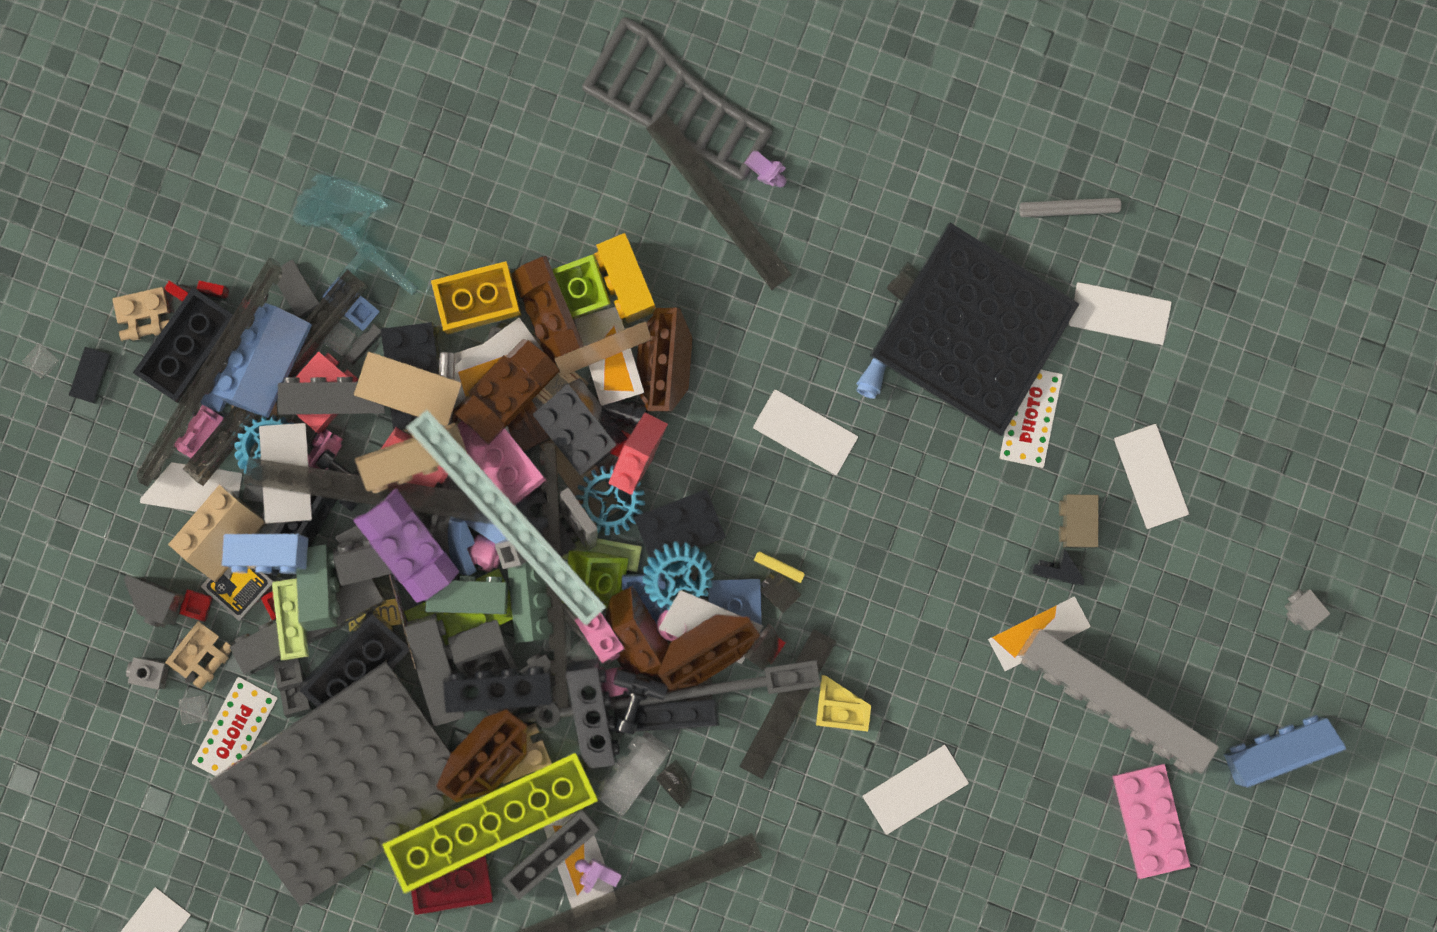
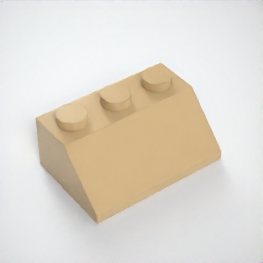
(203, 535)

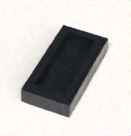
(90, 375)

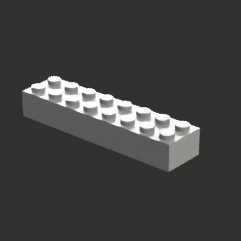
(1118, 701)

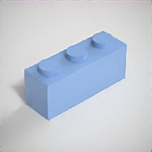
(265, 552)

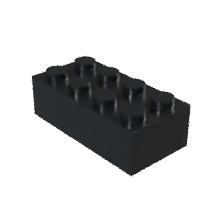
(183, 345)
(413, 346)
(359, 653)

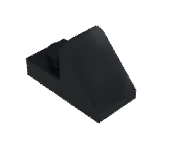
(1065, 571)

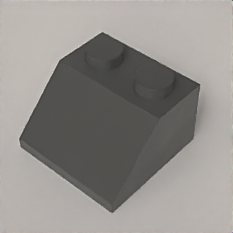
(153, 601)
(481, 650)

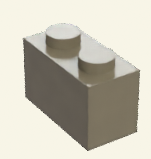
(1079, 521)

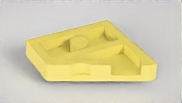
(841, 708)

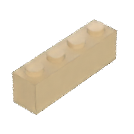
(399, 462)

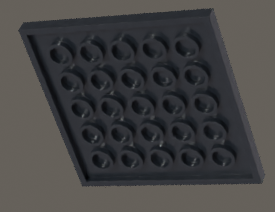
(974, 329)

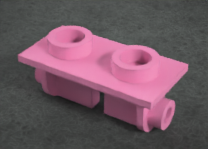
(198, 431)
(321, 443)
(601, 638)

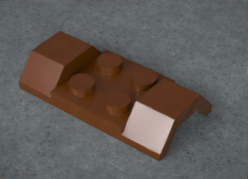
(547, 308)
(506, 390)

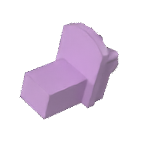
(767, 170)
(596, 870)

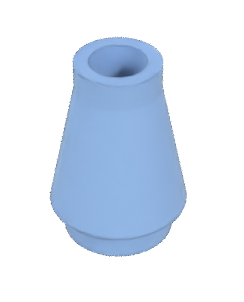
(871, 380)

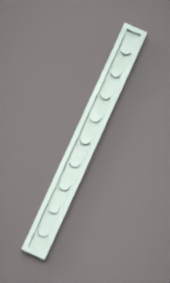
(506, 517)

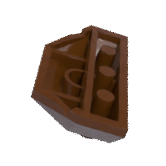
(665, 360)
(637, 633)
(707, 650)
(484, 757)

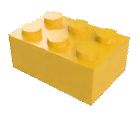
(624, 278)
(476, 297)

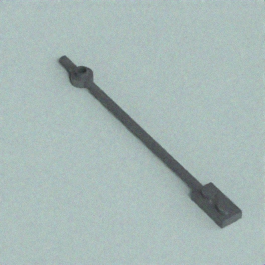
(777, 680)

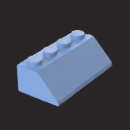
(262, 360)
(1283, 751)

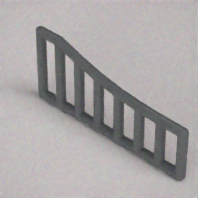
(682, 76)

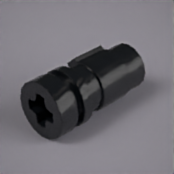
(625, 412)

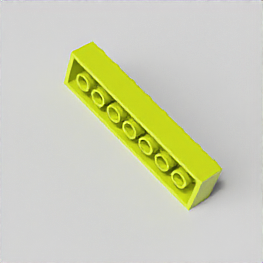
(489, 822)

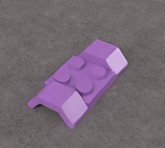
(407, 547)

